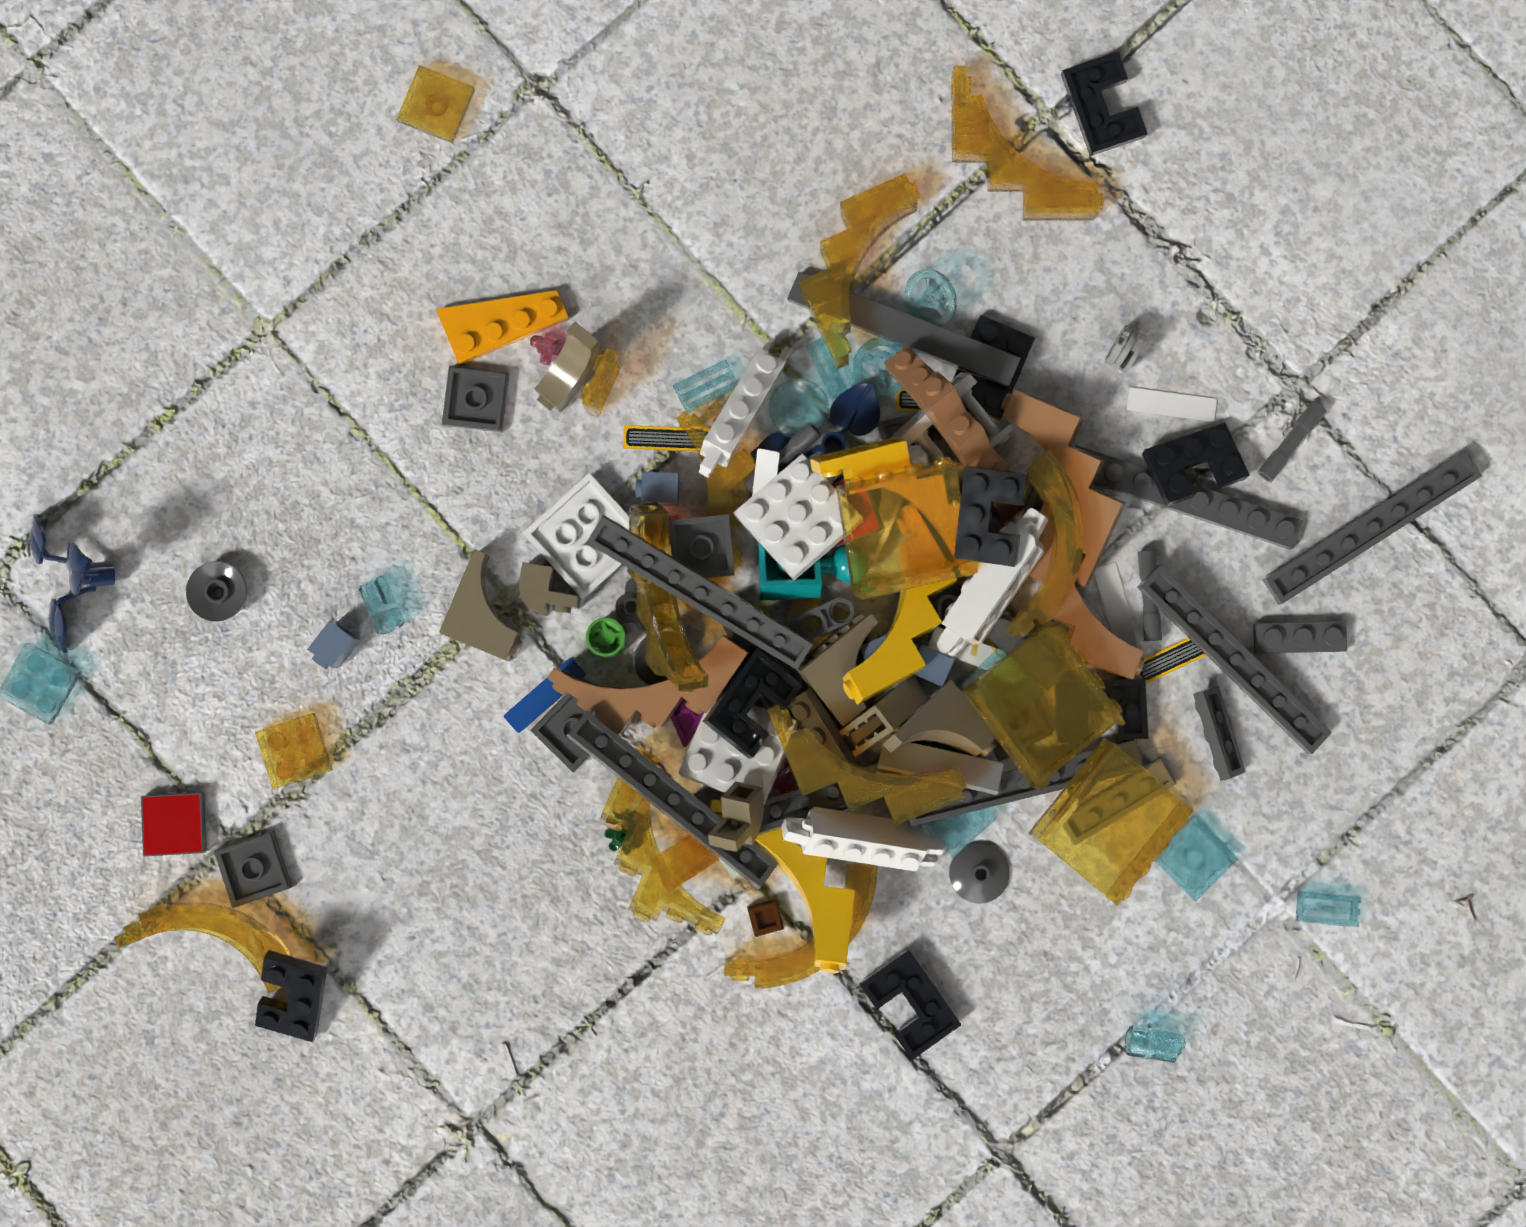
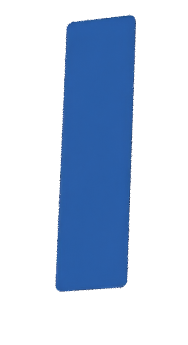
(539, 699)

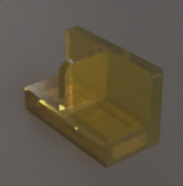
(687, 858)

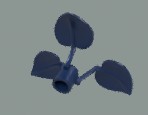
(853, 410)
(81, 572)

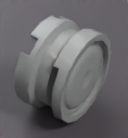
(1120, 350)

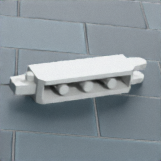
(742, 407)
(991, 589)
(863, 839)

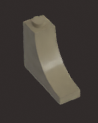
(570, 369)
(473, 618)
(831, 661)
(884, 715)
(947, 720)

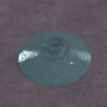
(796, 393)

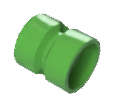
(606, 637)

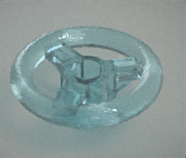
(935, 296)
(862, 355)

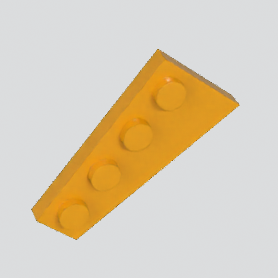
(494, 324)

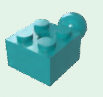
(778, 585)

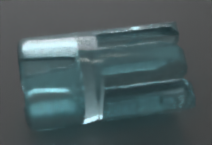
(381, 605)
(1153, 1044)

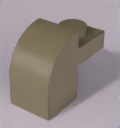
(536, 590)
(741, 817)

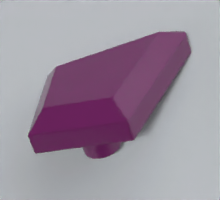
(685, 722)

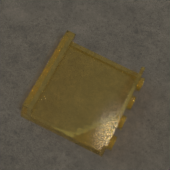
(902, 528)
(1043, 704)
(1111, 821)

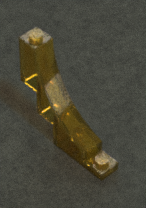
(980, 141)
(866, 219)
(819, 767)

